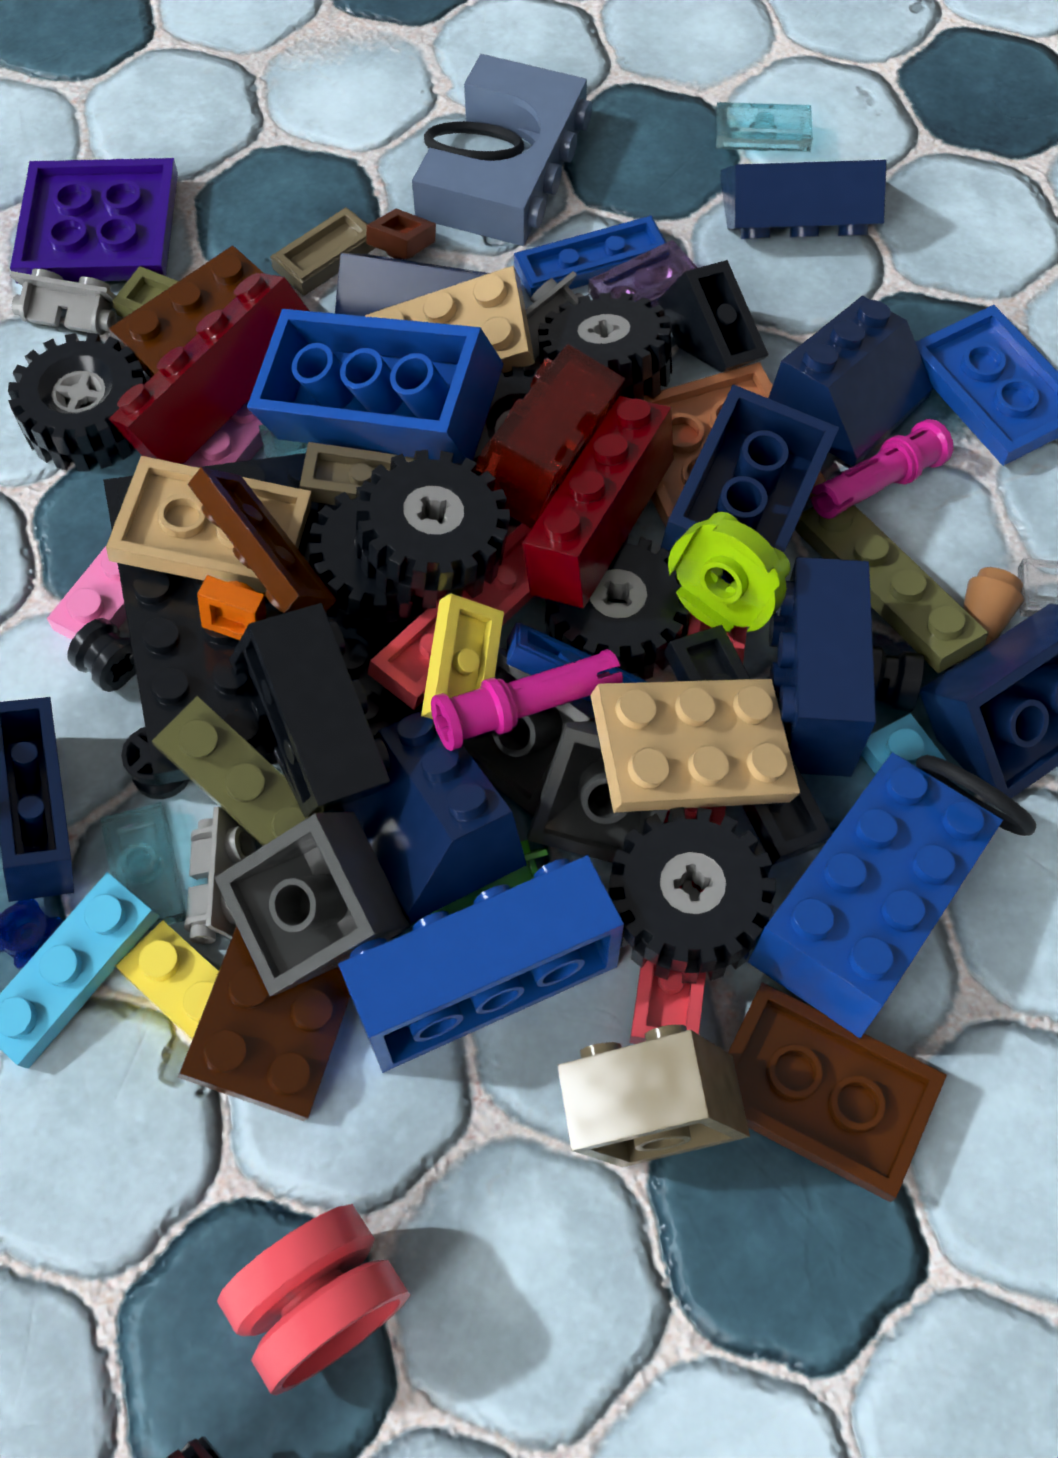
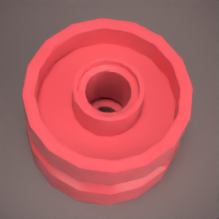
(312, 1298)

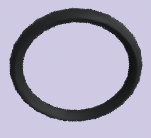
(475, 128)
(1014, 818)

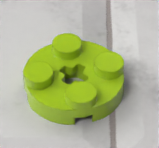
(743, 553)

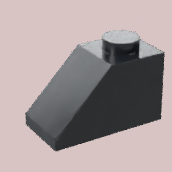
(713, 318)

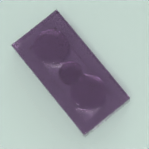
(644, 275)

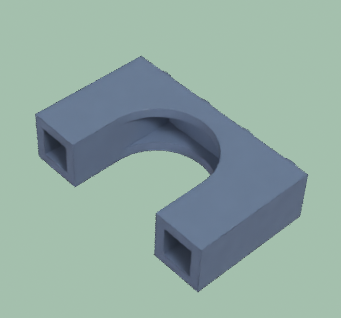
(509, 194)

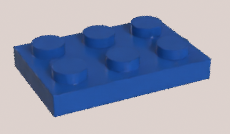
(994, 383)

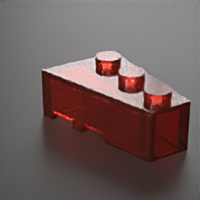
(549, 431)

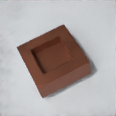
(401, 234)

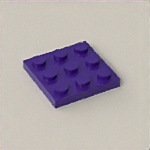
(96, 218)

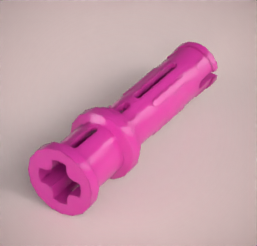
(898, 461)
(501, 704)

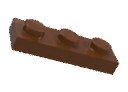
(259, 541)

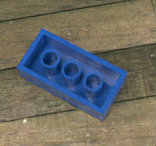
(377, 384)
(874, 894)
(483, 961)

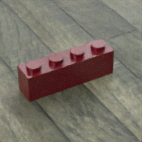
(207, 377)
(599, 502)

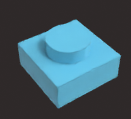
(901, 737)

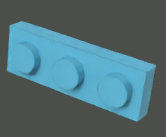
(70, 968)

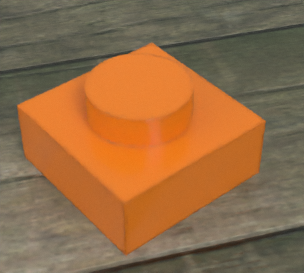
(229, 606)

